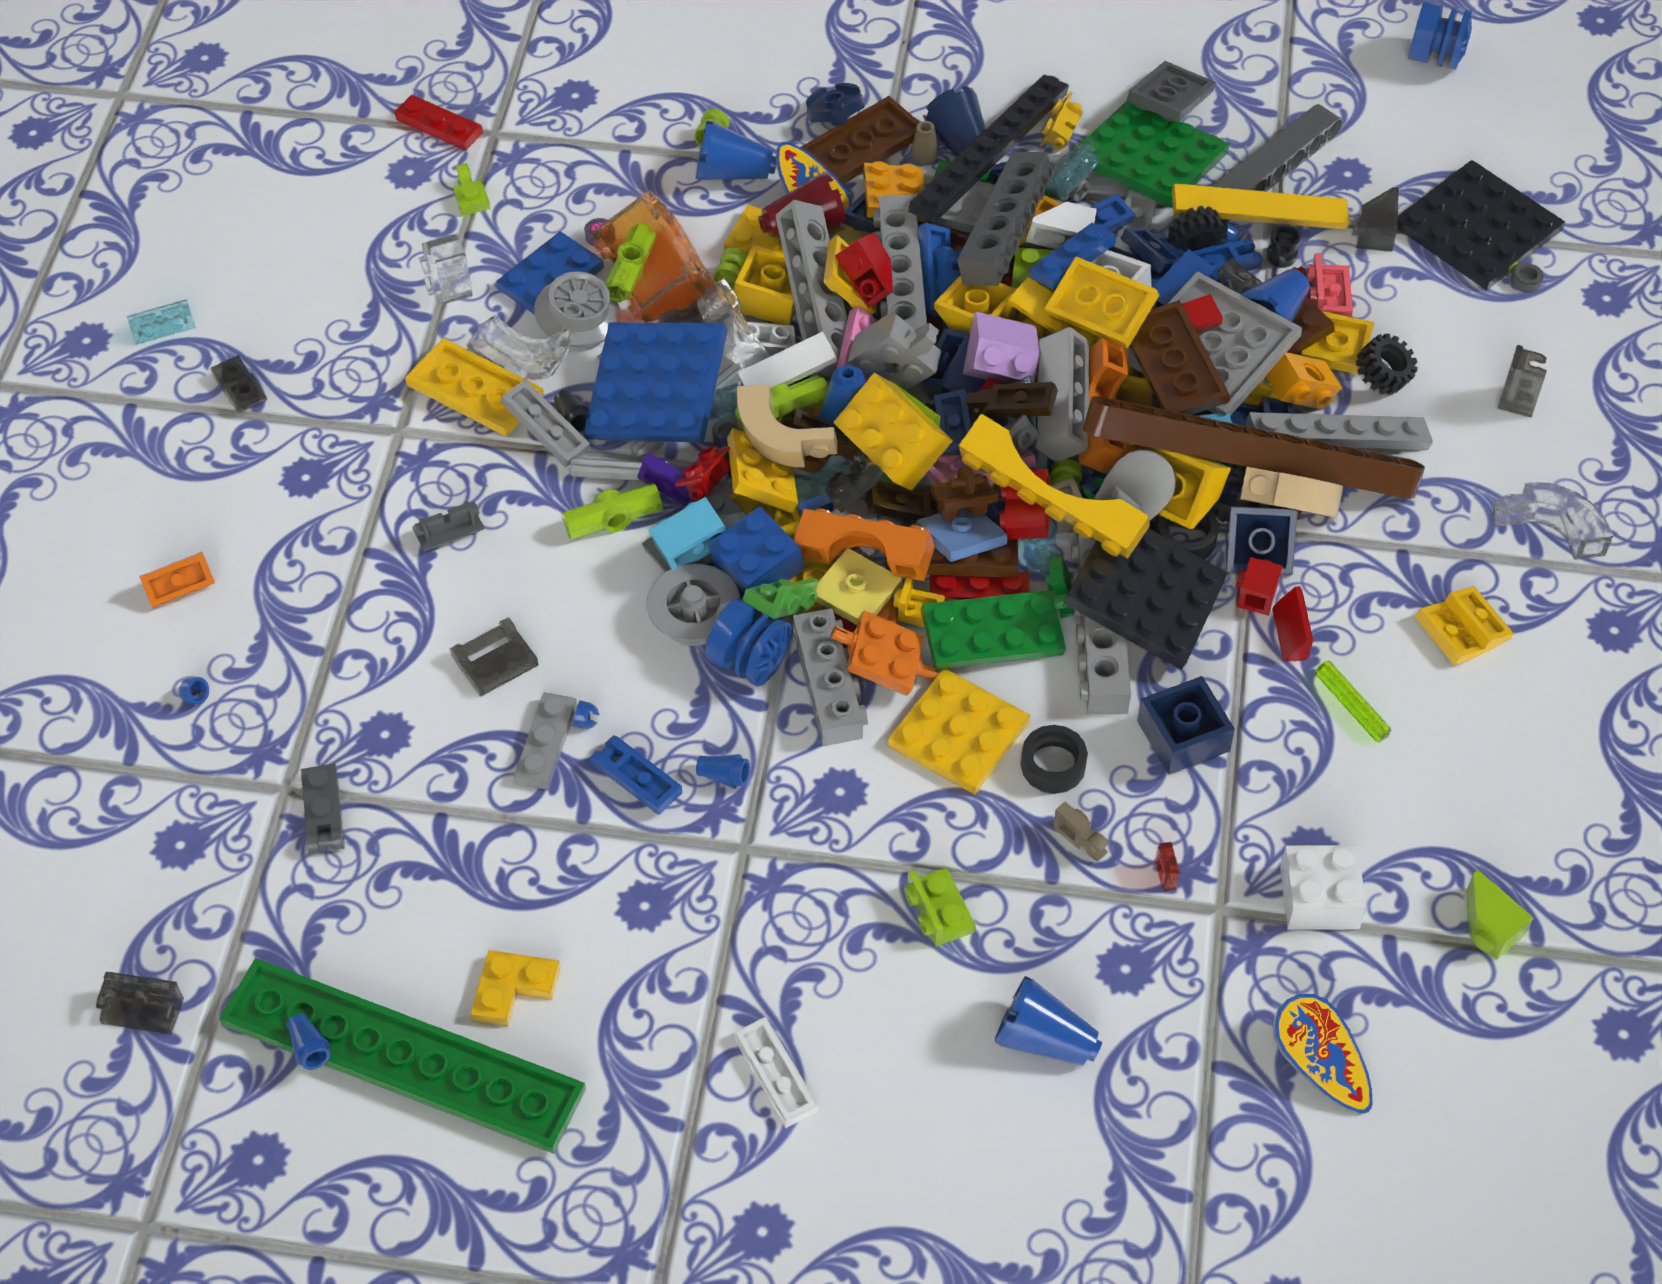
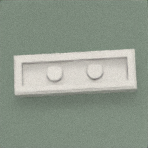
(791, 363)
(775, 1072)

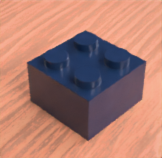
(1185, 725)

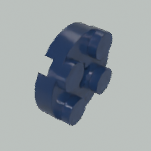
(835, 104)

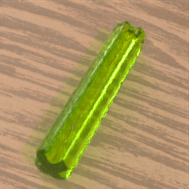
(1353, 701)

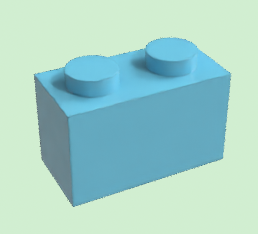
(686, 534)

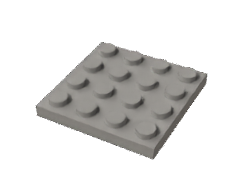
(1242, 346)

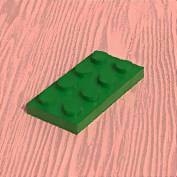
(993, 629)

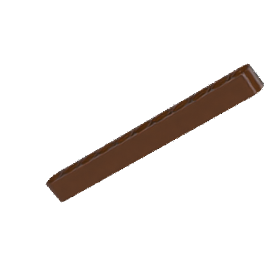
(1252, 447)

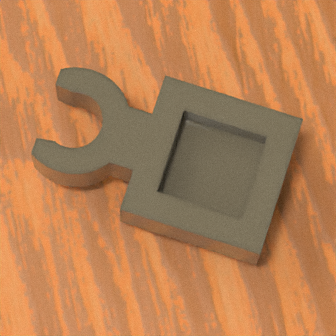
(1077, 830)

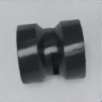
(1283, 246)

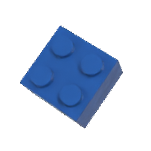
(756, 552)

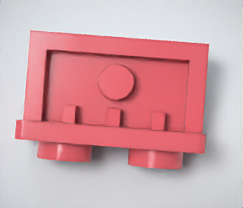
(1330, 287)

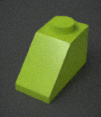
(1494, 917)

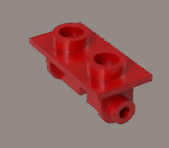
(705, 472)

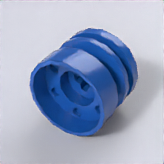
(1440, 34)
(748, 642)

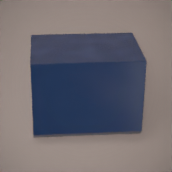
(1260, 535)

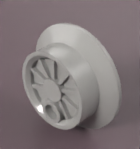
(579, 305)
(689, 600)

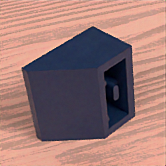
(951, 365)

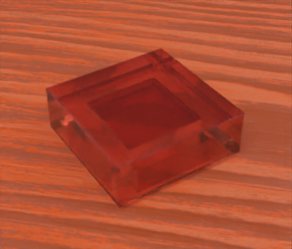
(1167, 866)

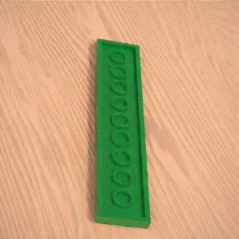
(409, 1056)

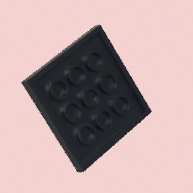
(1479, 224)
(1152, 597)

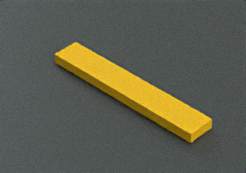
(1263, 206)

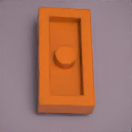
(177, 579)

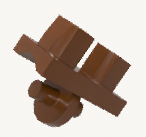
(966, 492)

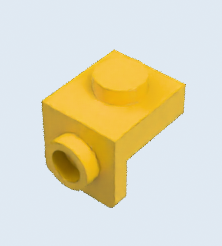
(910, 602)

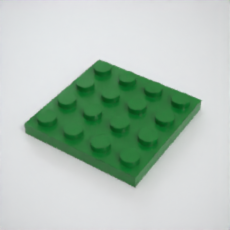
(1153, 153)

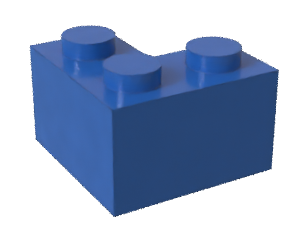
(1179, 274)

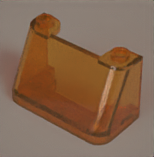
(673, 269)

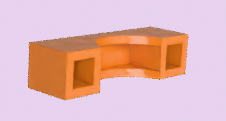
(1106, 374)
(826, 535)

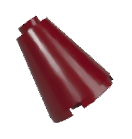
(814, 191)

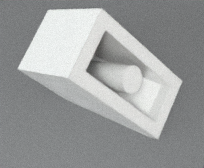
(1059, 224)

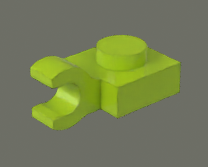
(469, 195)

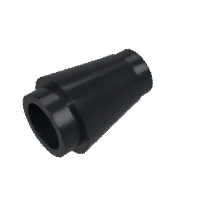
(572, 409)

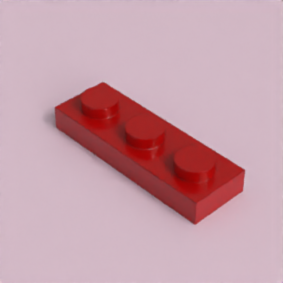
(438, 122)
(977, 587)

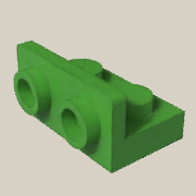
(782, 597)

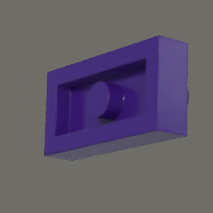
(665, 477)

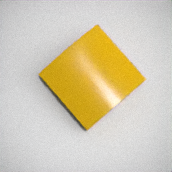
(1464, 625)

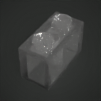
(446, 269)

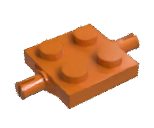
(884, 653)

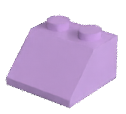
(1001, 349)

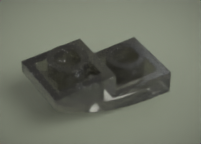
(238, 384)

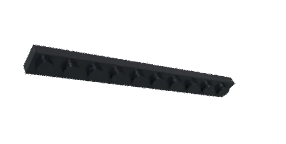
(988, 149)

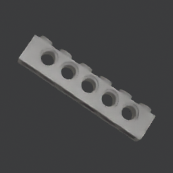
(901, 241)
(805, 252)
(1101, 693)

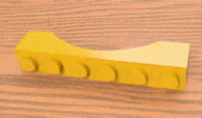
(1108, 521)

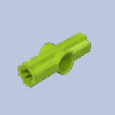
(630, 262)
(801, 395)
(612, 511)

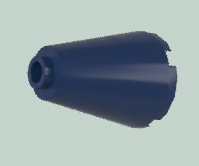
(956, 118)

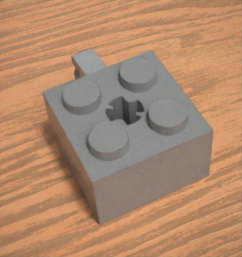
(896, 351)

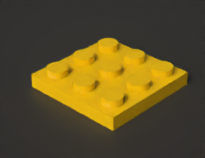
(959, 731)

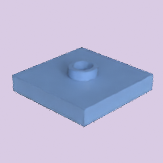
(963, 534)

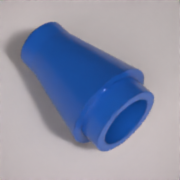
(725, 769)
(308, 1044)

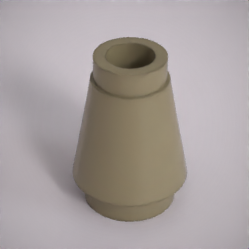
(925, 144)

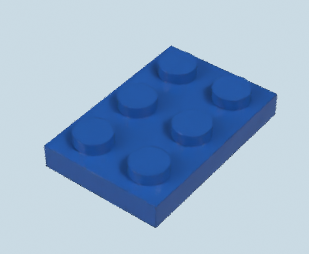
(543, 266)

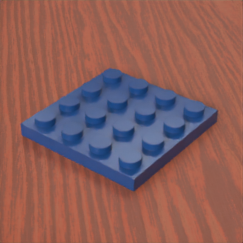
(656, 382)

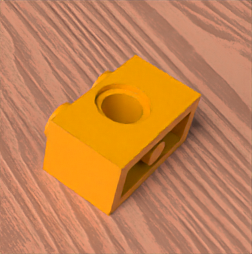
(1303, 381)

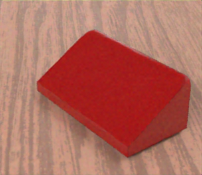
(1293, 626)

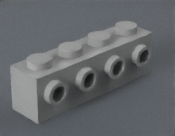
(1066, 363)
(827, 680)

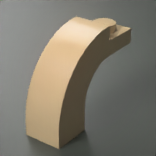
(775, 440)
(1292, 492)

